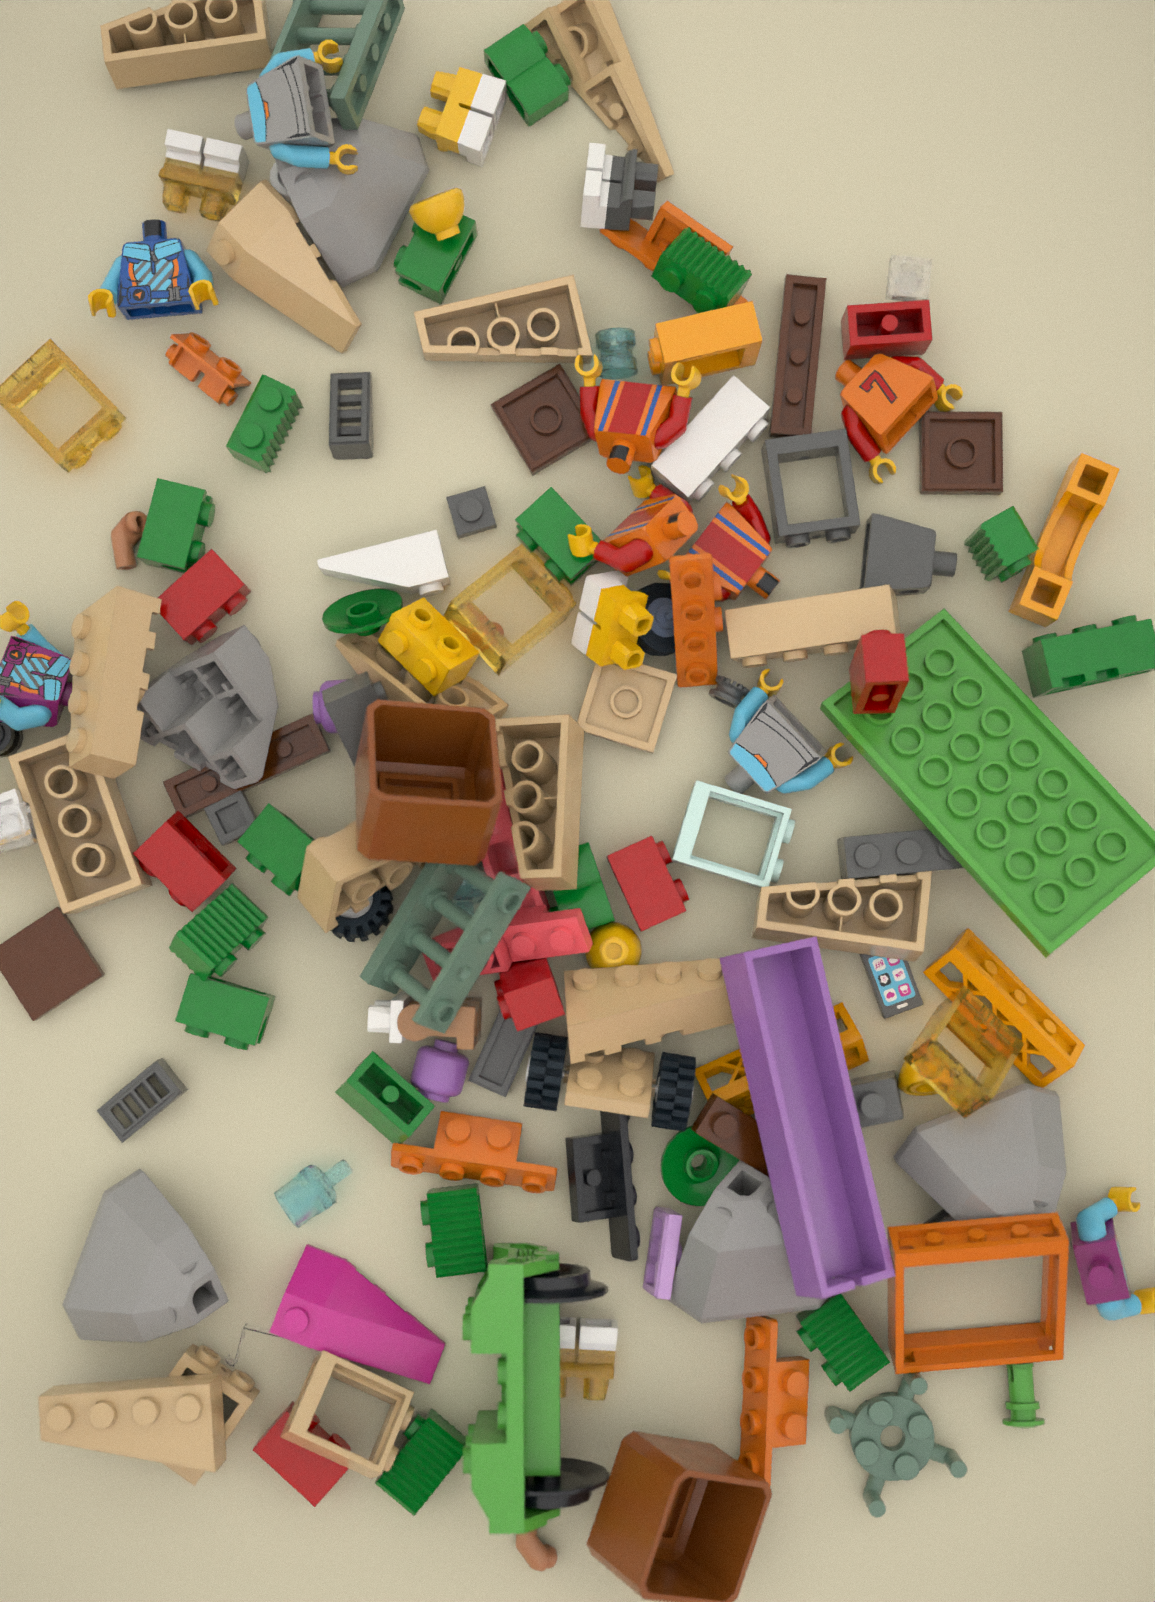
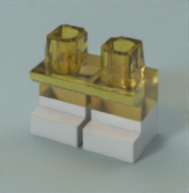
(204, 171)
(595, 1355)

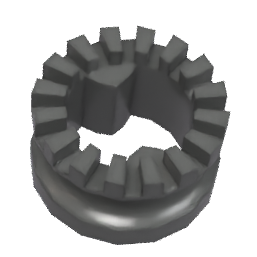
(727, 692)

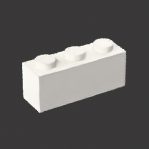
(711, 441)

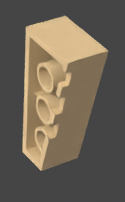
(513, 325)
(642, 1003)

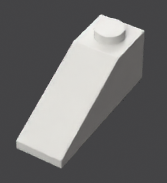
(401, 565)

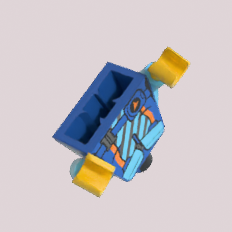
(154, 279)

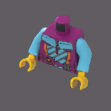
(32, 675)
(1101, 1259)

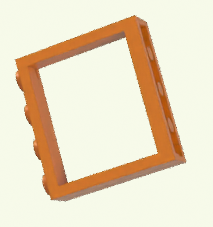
(972, 1242)

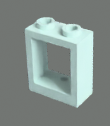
(780, 832)

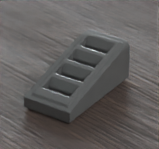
(351, 441)
(166, 1078)

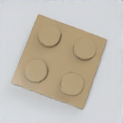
(627, 705)

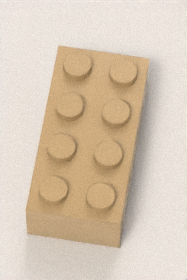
(79, 828)

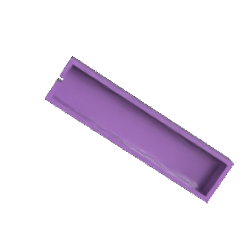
(807, 1118)

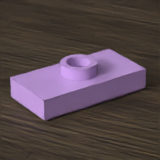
(663, 1253)

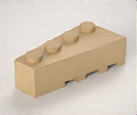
(186, 41)
(809, 625)
(109, 681)
(543, 791)
(342, 878)
(850, 915)
(146, 1419)

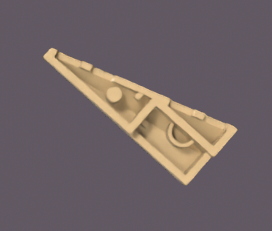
(594, 54)

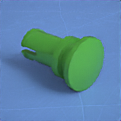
(1021, 1397)

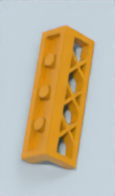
(1016, 1003)
(737, 1089)

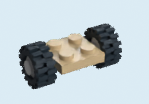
(612, 1082)

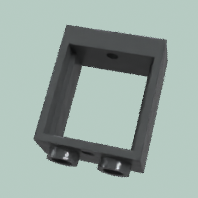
(803, 448)

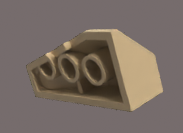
(271, 259)
(368, 655)

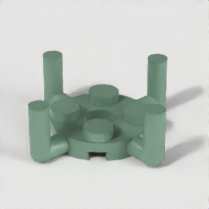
(906, 1457)

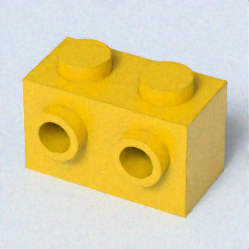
(428, 646)

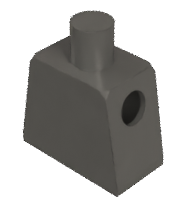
(902, 556)
(877, 1098)

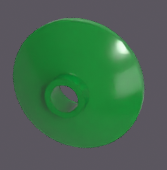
(362, 612)
(690, 1183)

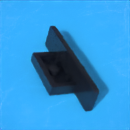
(603, 1182)

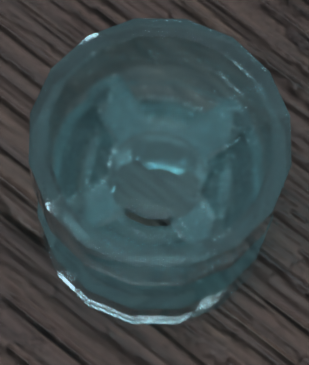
(616, 352)

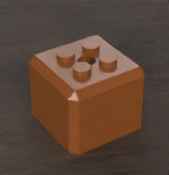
(427, 783)
(678, 1519)

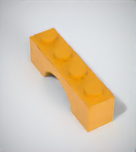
(1061, 539)

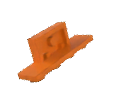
(666, 226)
(695, 618)
(477, 1151)
(772, 1397)

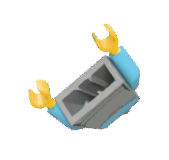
(292, 109)
(775, 746)

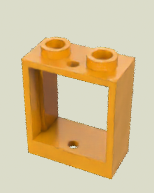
(707, 340)

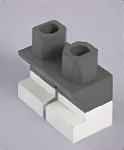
(617, 189)

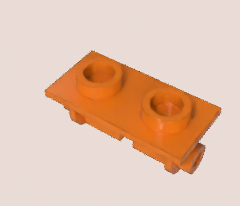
(194, 356)

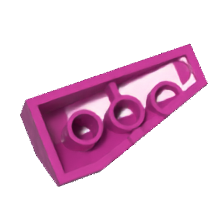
(348, 1316)

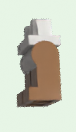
(397, 1014)

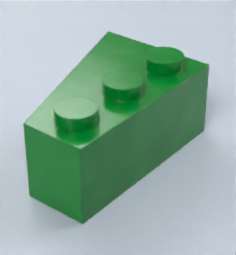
(1090, 656)

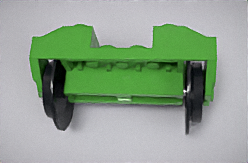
(518, 1447)

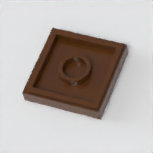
(543, 419)
(961, 453)
(47, 963)

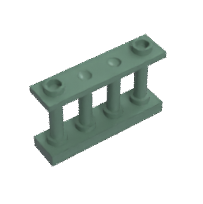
(367, 49)
(412, 932)

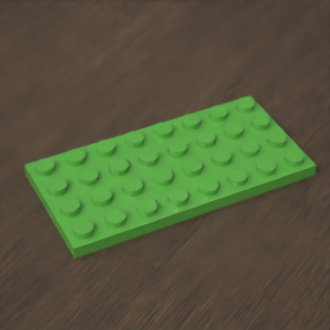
(1001, 787)

